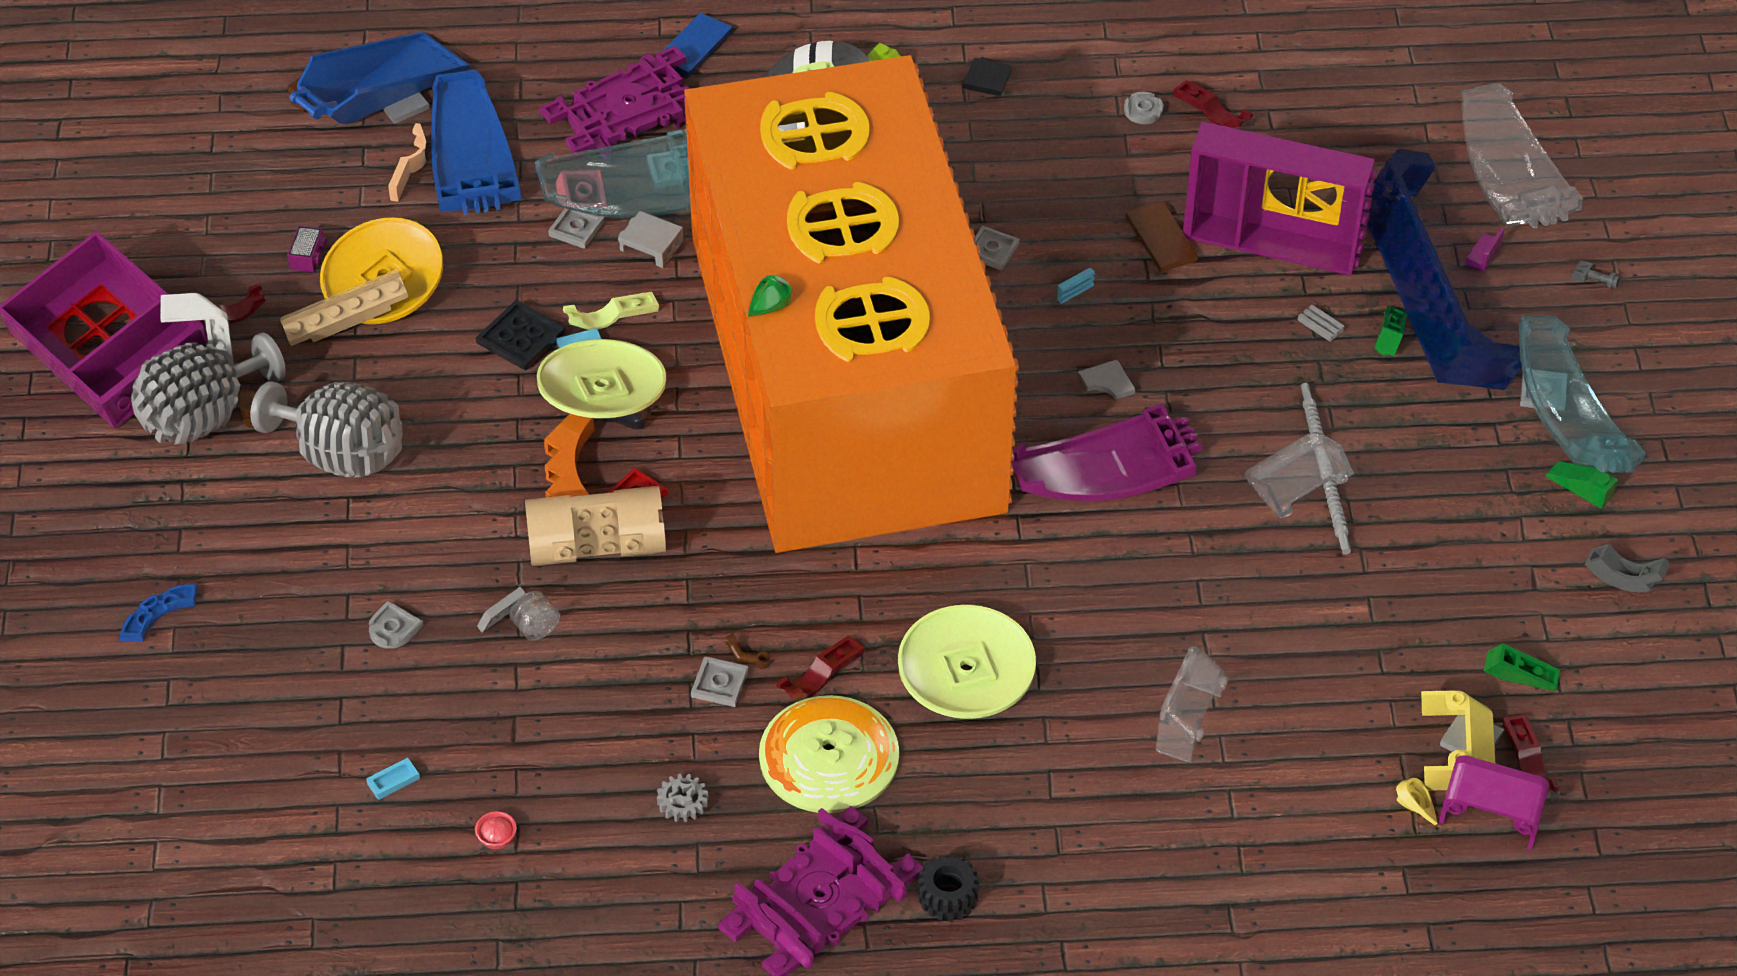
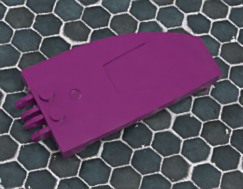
(1111, 460)

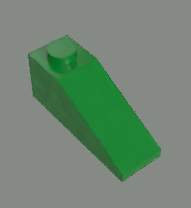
(1390, 331)
(1585, 482)
(1520, 668)

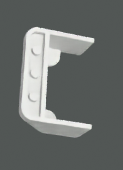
(197, 307)

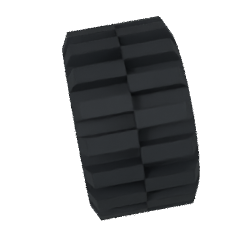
(948, 871)

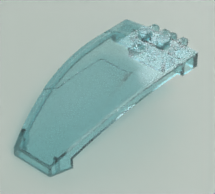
(620, 178)
(1567, 401)

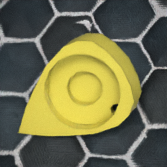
(1415, 797)

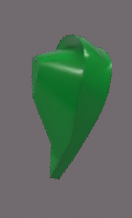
(770, 295)

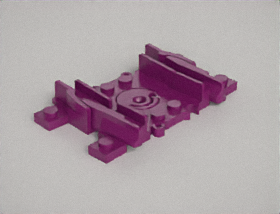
(602, 112)

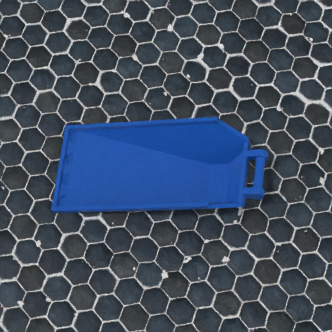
(372, 76)

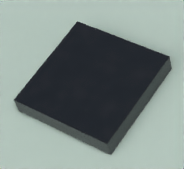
(987, 77)

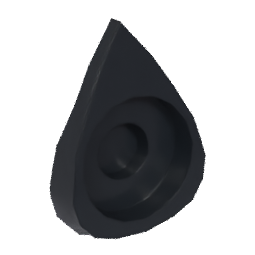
(633, 421)

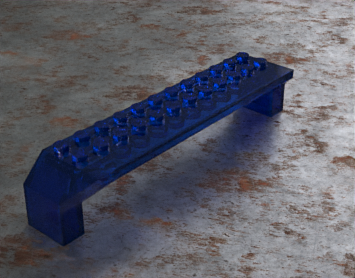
(1451, 345)

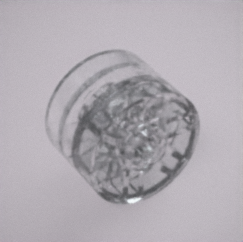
(534, 615)

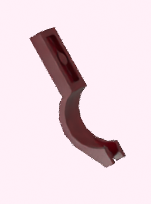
(1210, 105)
(245, 307)
(823, 668)
(1527, 747)

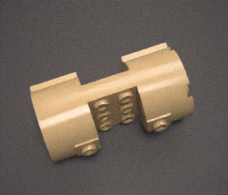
(595, 525)

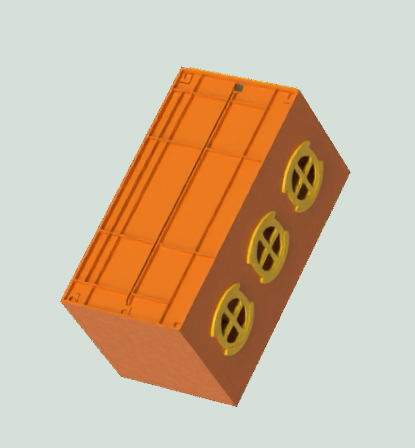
(837, 428)

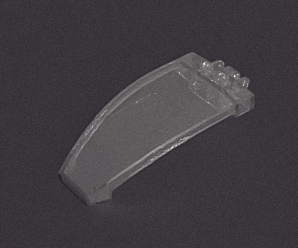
(1511, 162)

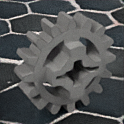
(682, 795)

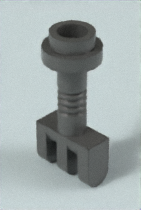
(1585, 270)

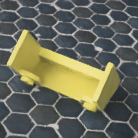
(1478, 731)

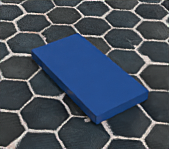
(699, 41)

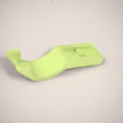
(615, 309)

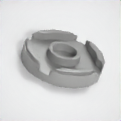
(1143, 108)

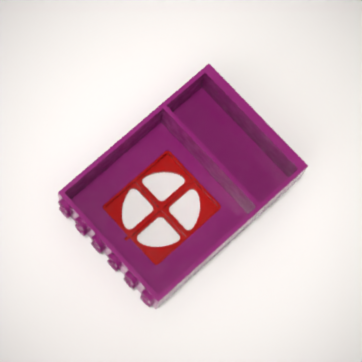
(84, 276)

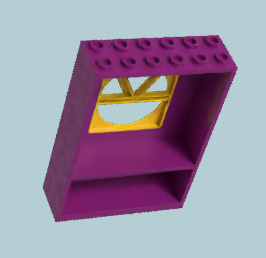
(1236, 210)

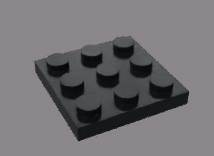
(520, 335)

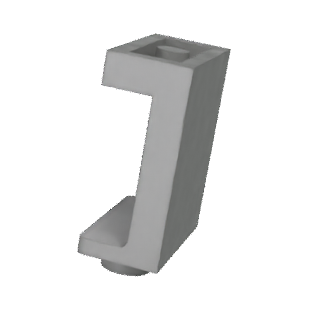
(652, 237)

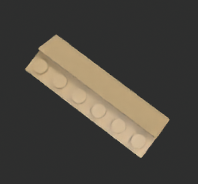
(345, 309)

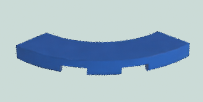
(154, 607)

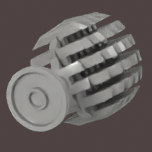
(195, 390)
(338, 426)

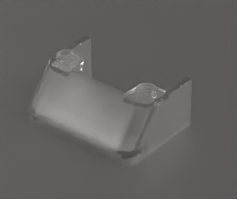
(1187, 703)

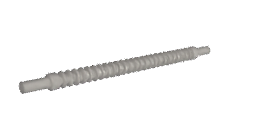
(1331, 490)

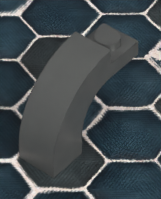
(1624, 574)

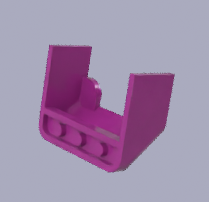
(1496, 791)

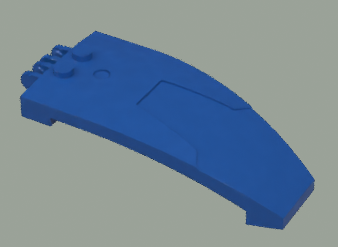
(469, 146)

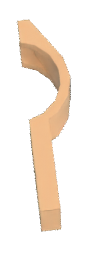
(409, 165)

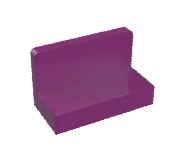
(1485, 250)

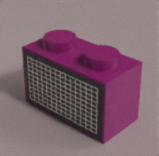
(306, 249)

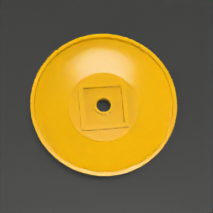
(379, 249)

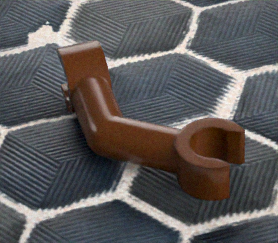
(732, 644)

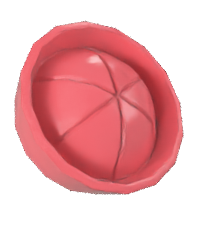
(496, 829)

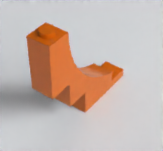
(564, 447)

